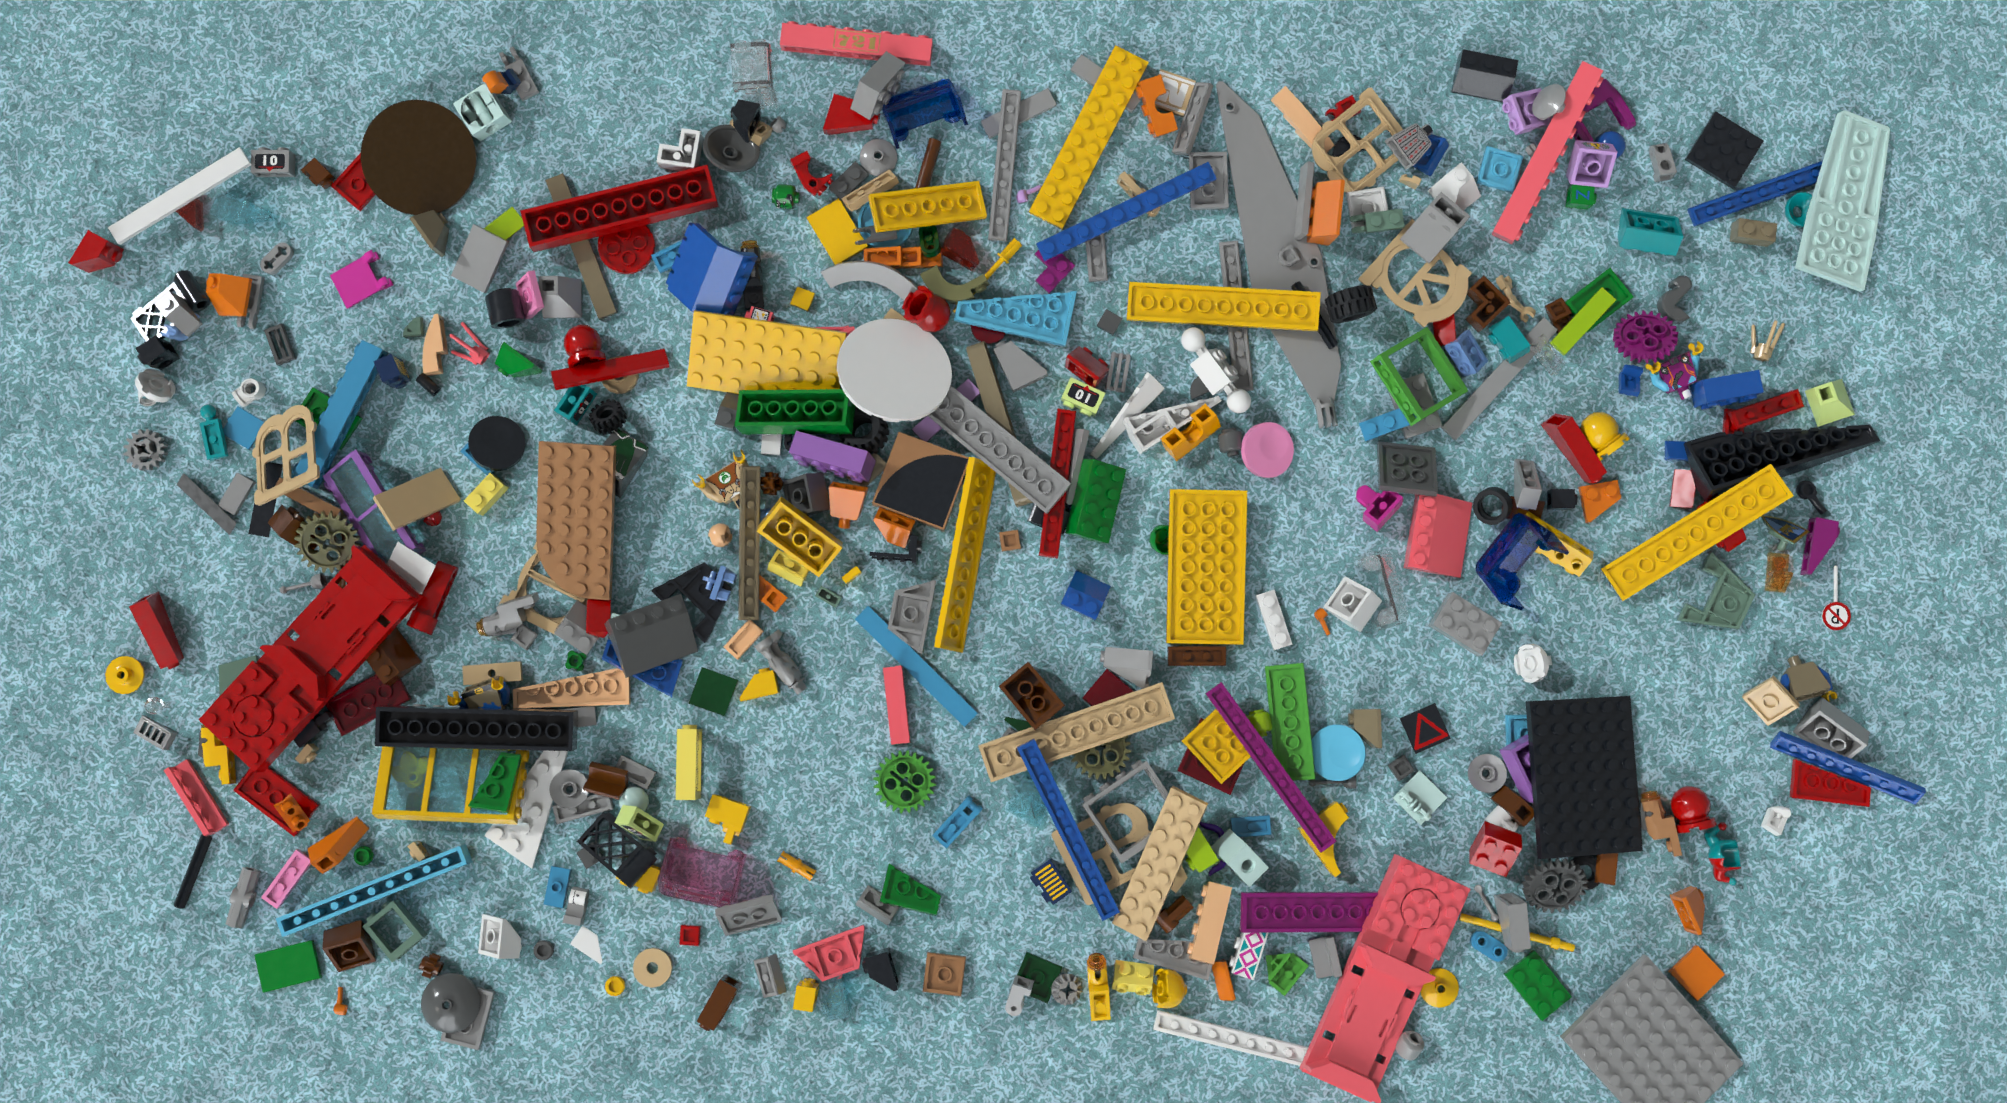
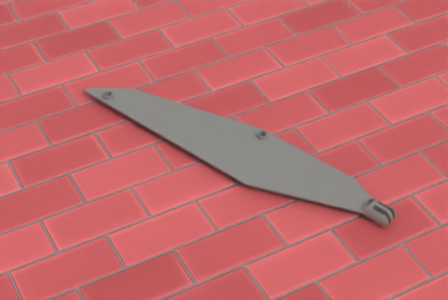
(1268, 225)

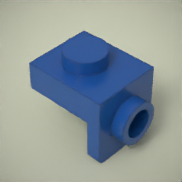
(1630, 380)

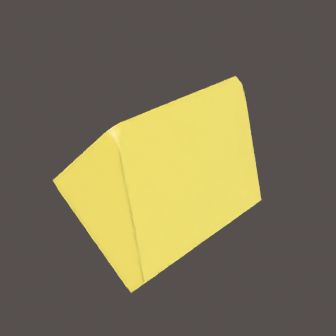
(787, 568)

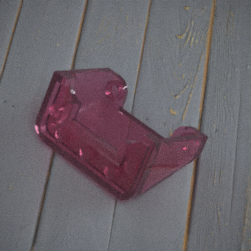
(701, 874)

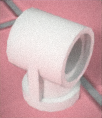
(243, 393)
(1501, 818)

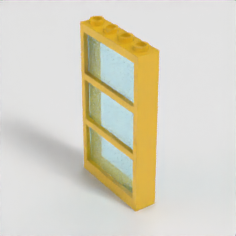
(440, 785)

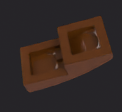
(1558, 313)

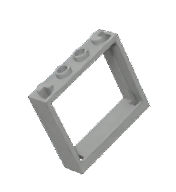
(1107, 788)

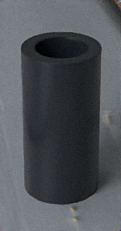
(428, 384)

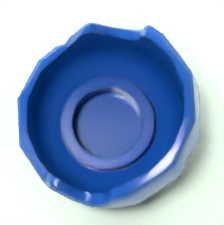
(1614, 138)

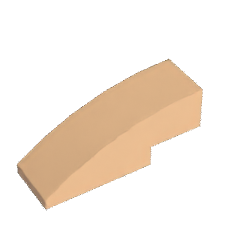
(434, 346)

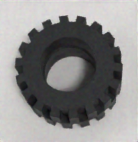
(1351, 304)
(874, 439)

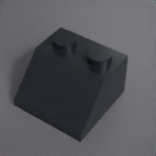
(881, 968)

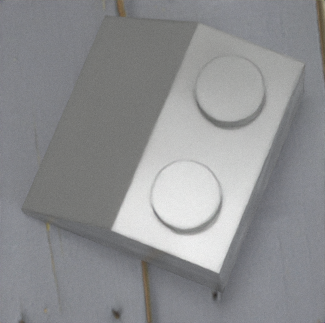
(573, 628)

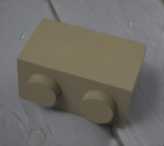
(1753, 232)

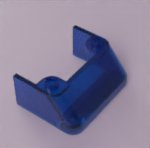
(922, 107)
(1510, 552)

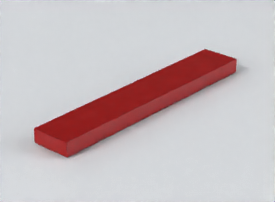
(609, 369)

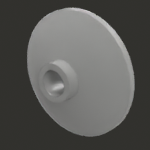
(878, 166)
(1495, 778)
(561, 782)

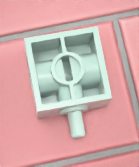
(483, 111)
(1239, 857)

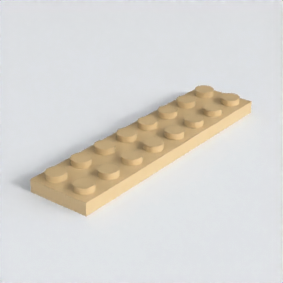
(1160, 863)

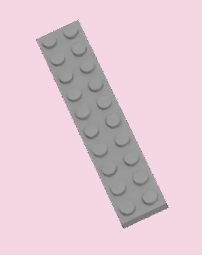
(1000, 450)

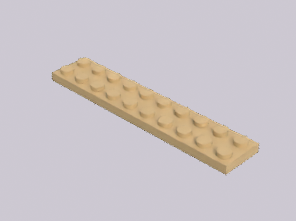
(1080, 730)

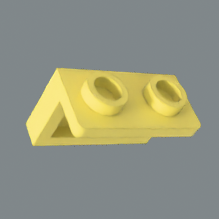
(1133, 977)

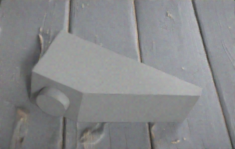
(1526, 484)

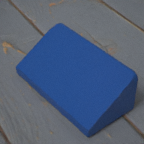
(1432, 157)
(1675, 451)

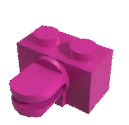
(1378, 506)

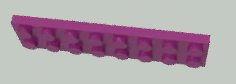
(1304, 911)

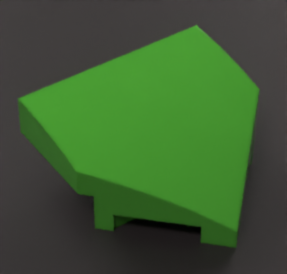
(1284, 971)

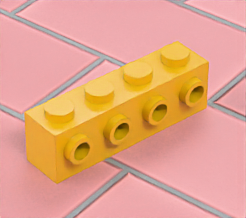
(1578, 556)

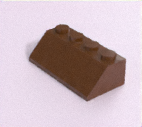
(393, 656)

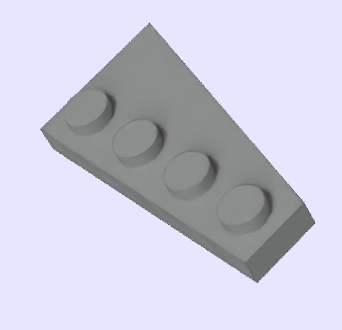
(1171, 955)

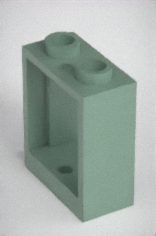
(404, 914)

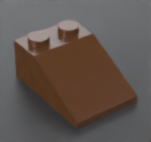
(1031, 696)

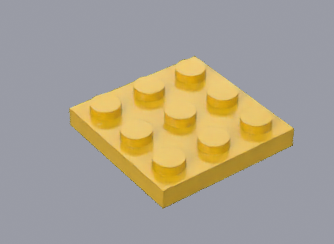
(1216, 746)

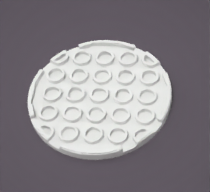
(894, 370)

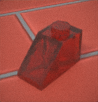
(193, 214)
(960, 249)

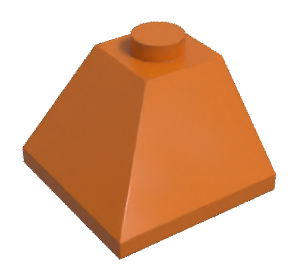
(229, 294)
(1690, 908)

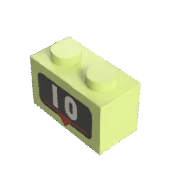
(1082, 397)
(639, 823)

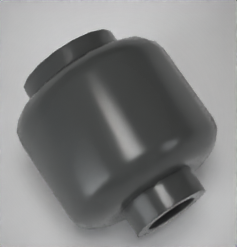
(1230, 441)

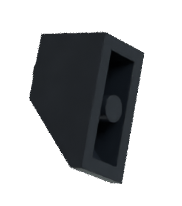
(746, 118)

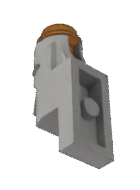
(508, 616)

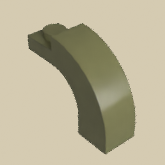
(953, 293)

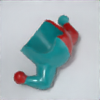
(1722, 854)

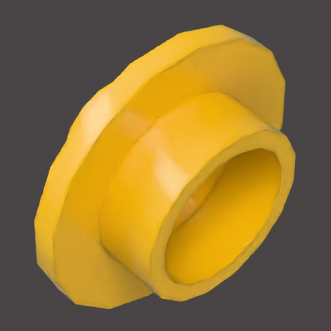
(133, 675)

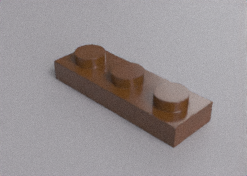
(1196, 655)

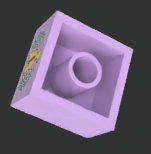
(1591, 164)

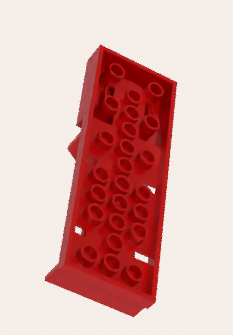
(292, 678)

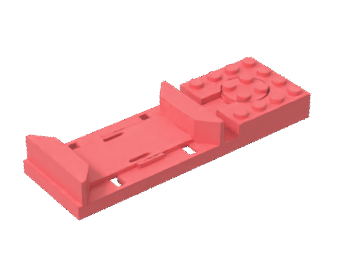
(1396, 949)

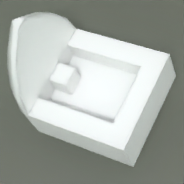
(1776, 819)

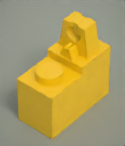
(730, 813)

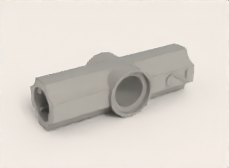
(242, 897)

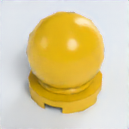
(1603, 433)

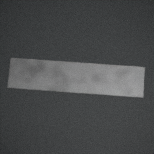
(206, 504)

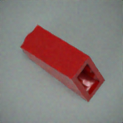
(844, 120)

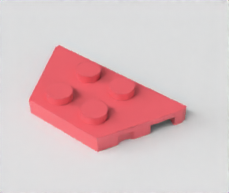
(833, 954)

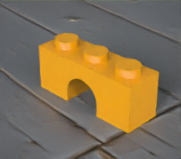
(1203, 425)

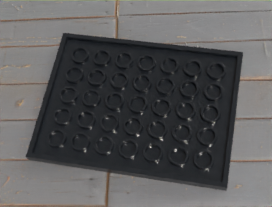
(1583, 777)

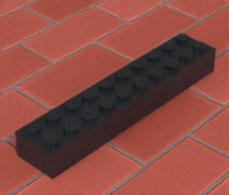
(476, 728)

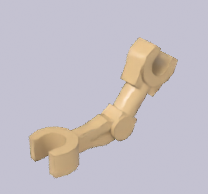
(1506, 285)

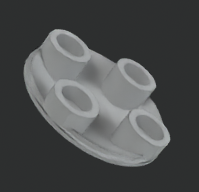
(1549, 101)

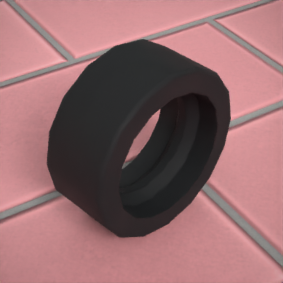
(1482, 515)

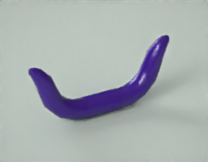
(1219, 832)

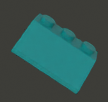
(1649, 232)

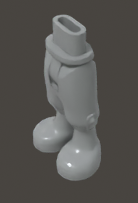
(781, 662)

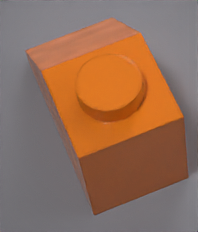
(894, 527)

